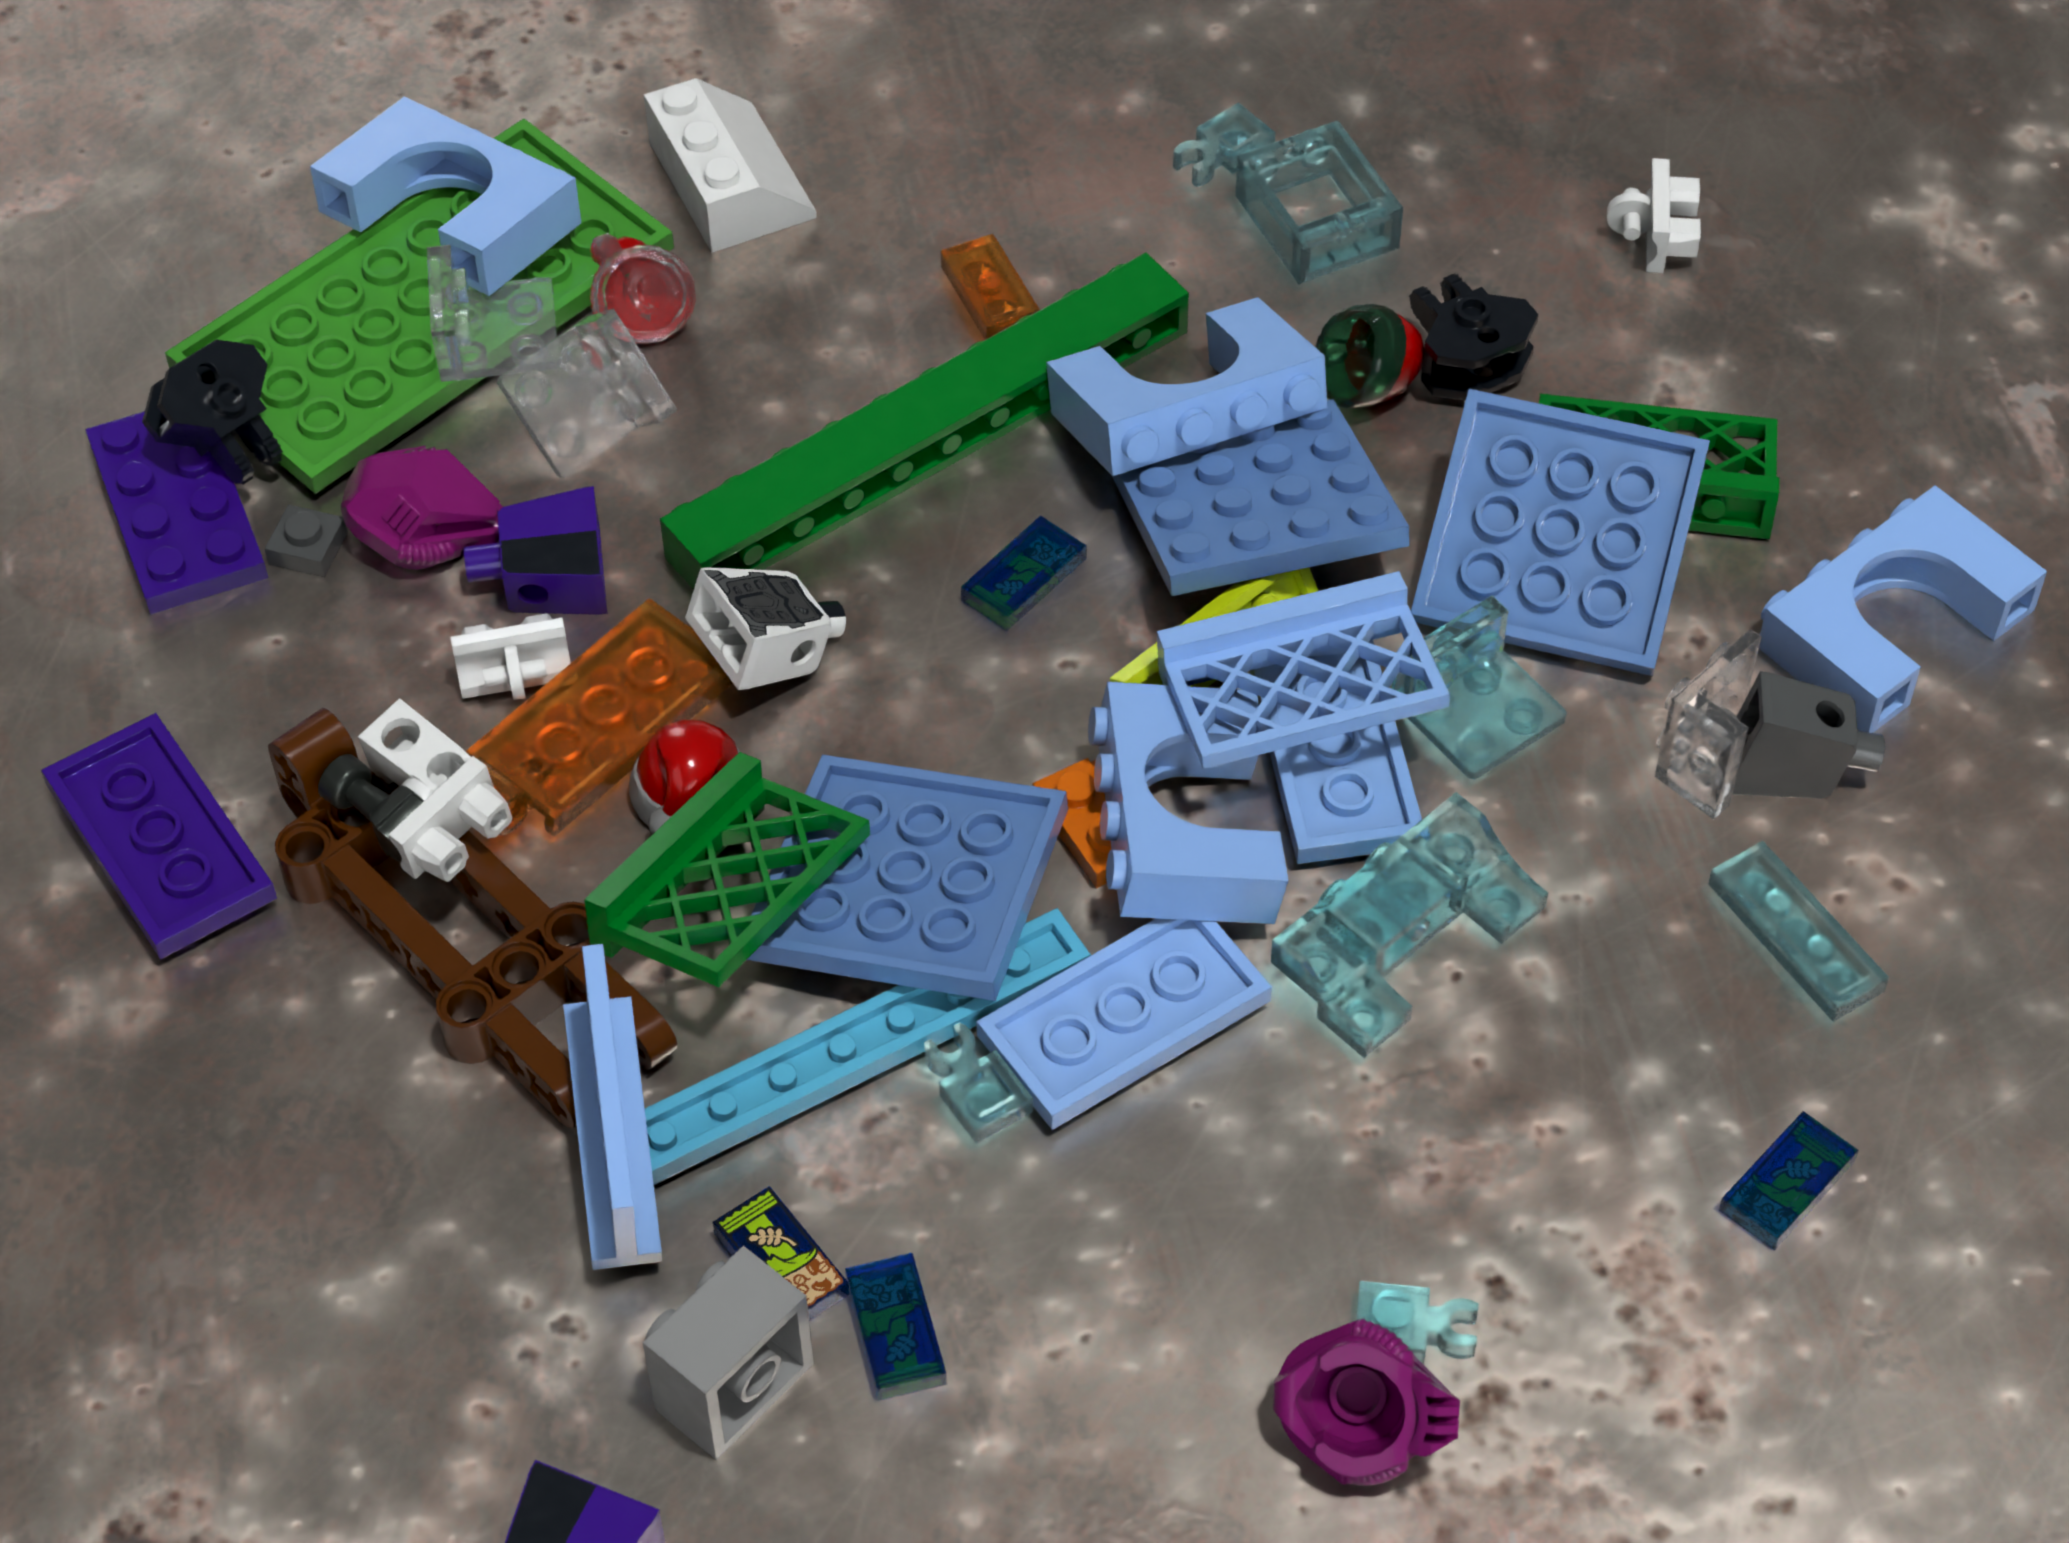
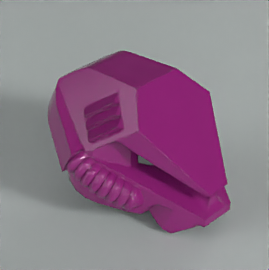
(402, 496)
(1362, 1404)

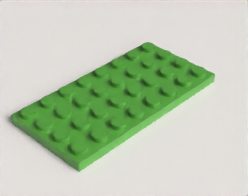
(354, 327)

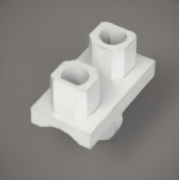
(1650, 213)
(510, 656)

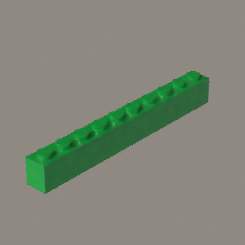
(920, 426)

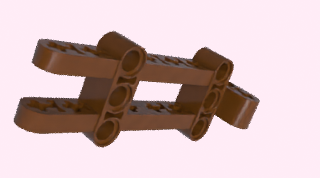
(334, 856)

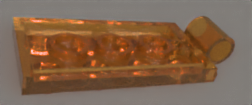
(598, 716)

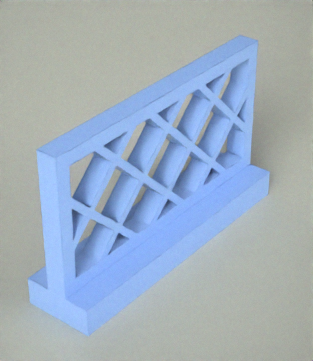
(1286, 636)
(611, 1123)

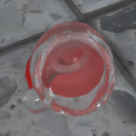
(643, 285)

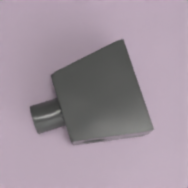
(1801, 739)

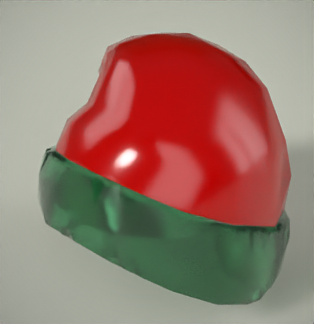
(1369, 355)

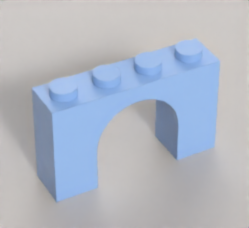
(418, 149)
(1129, 423)
(1921, 547)
(1157, 859)

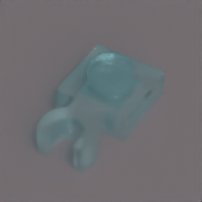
(1220, 142)
(976, 1090)
(1409, 1316)

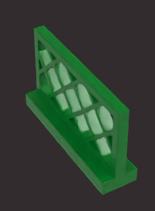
(1725, 499)
(686, 852)

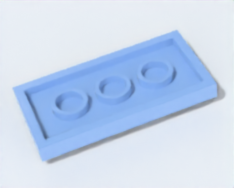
(1344, 789)
(1123, 1013)

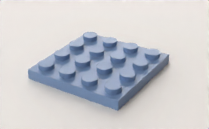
(1263, 504)
(1565, 526)
(931, 889)

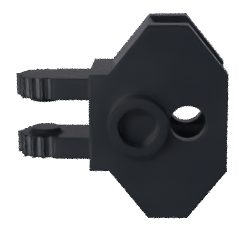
(1470, 334)
(212, 400)

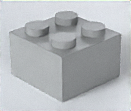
(728, 1351)

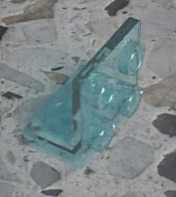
(1492, 699)

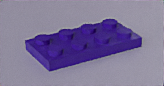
(175, 516)
(159, 835)

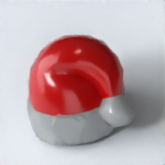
(676, 766)

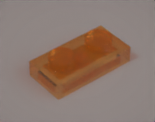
(987, 284)

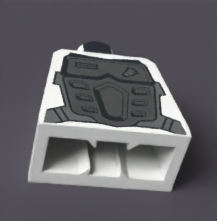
(761, 624)

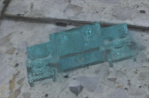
(1395, 907)

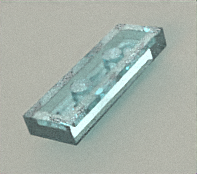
(1798, 931)

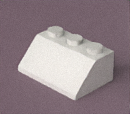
(723, 164)

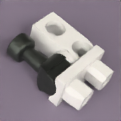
(437, 795)

